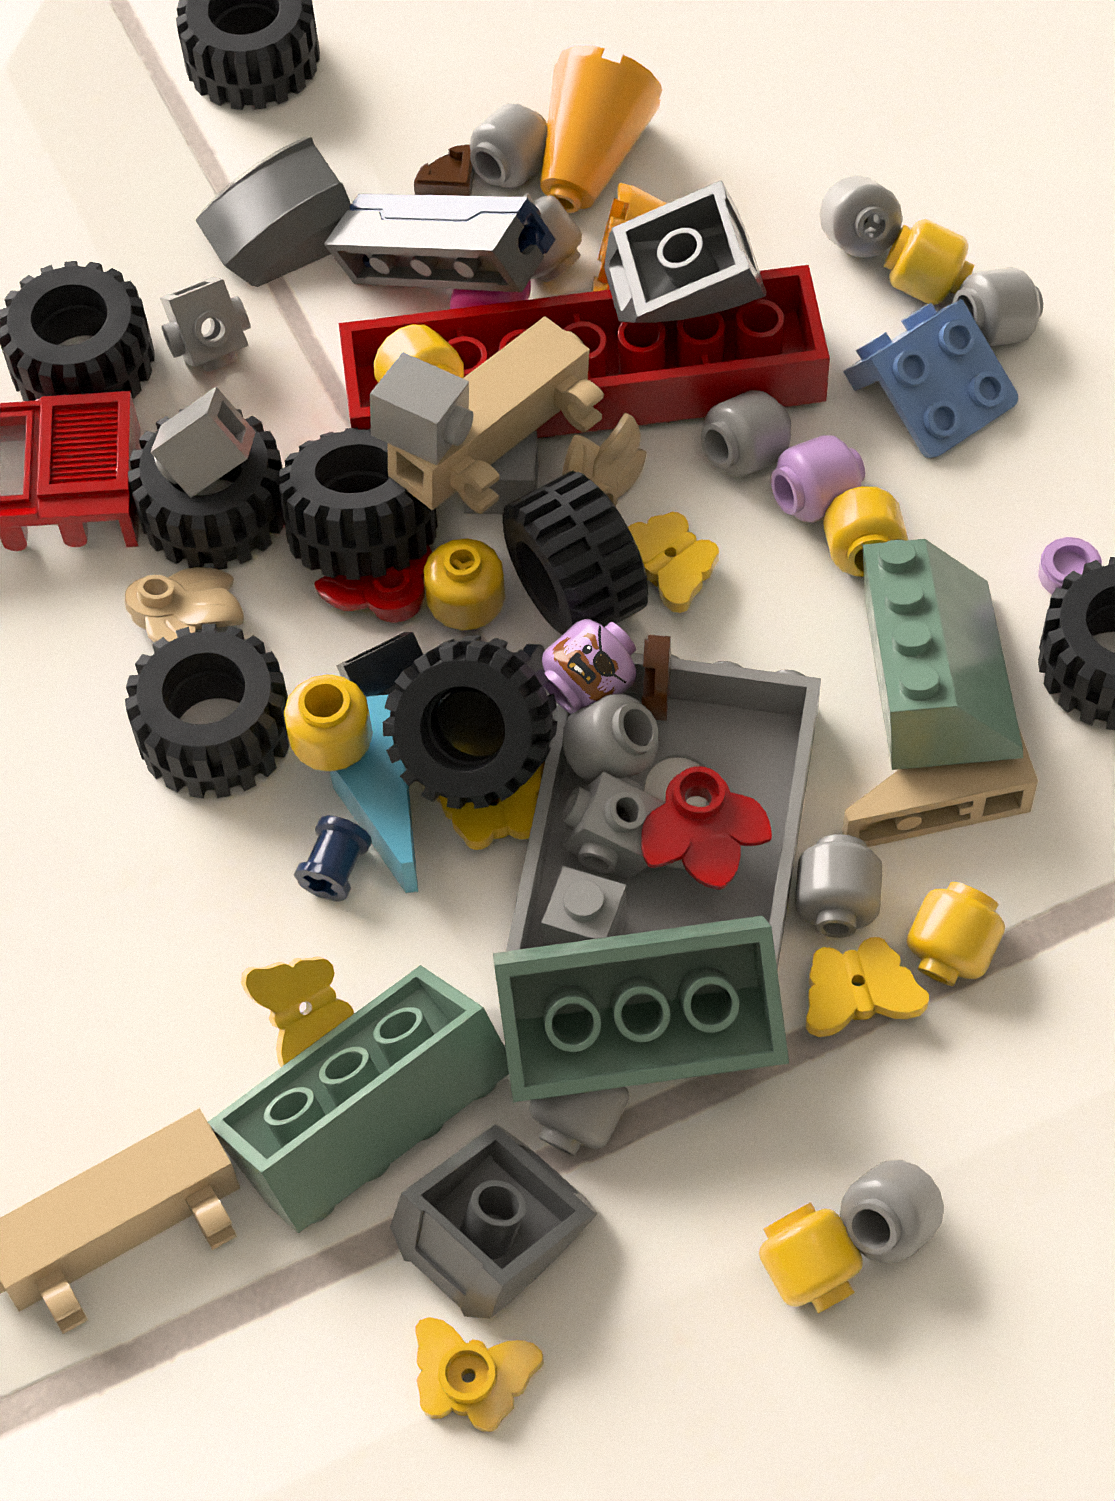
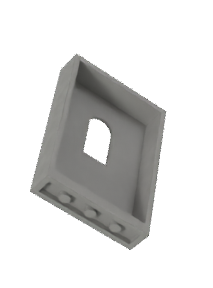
(724, 717)

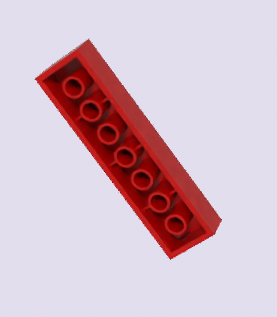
(642, 368)

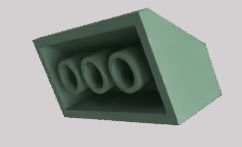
(937, 658)
(641, 1008)
(362, 1096)

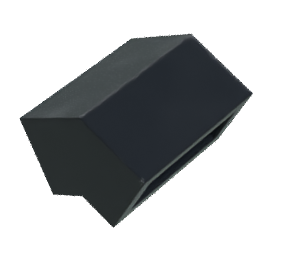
(381, 665)

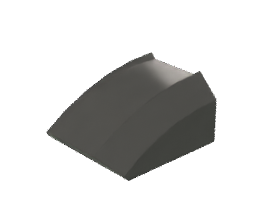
(276, 214)
(682, 260)
(488, 1222)

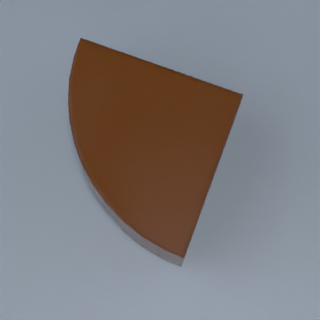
(447, 175)
(657, 675)

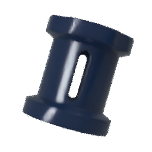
(333, 858)

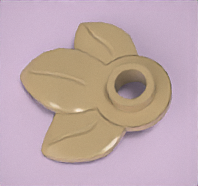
(613, 464)
(181, 601)

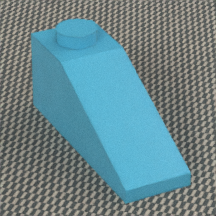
(381, 800)

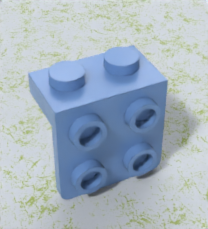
(937, 376)

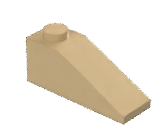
(941, 799)

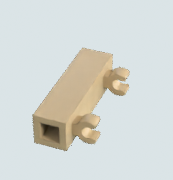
(509, 400)
(112, 1211)

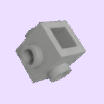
(188, 311)
(607, 825)

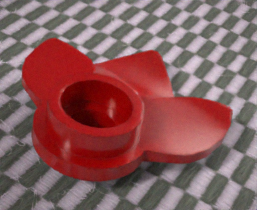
(390, 597)
(706, 836)

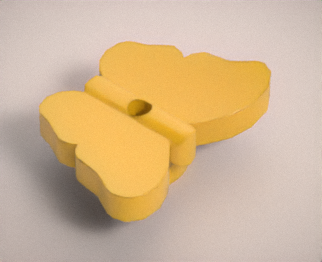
(674, 558)
(507, 818)
(884, 988)
(283, 990)
(499, 1374)

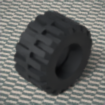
(248, 49)
(71, 305)
(347, 510)
(213, 525)
(575, 553)
(1069, 653)
(201, 669)
(433, 758)

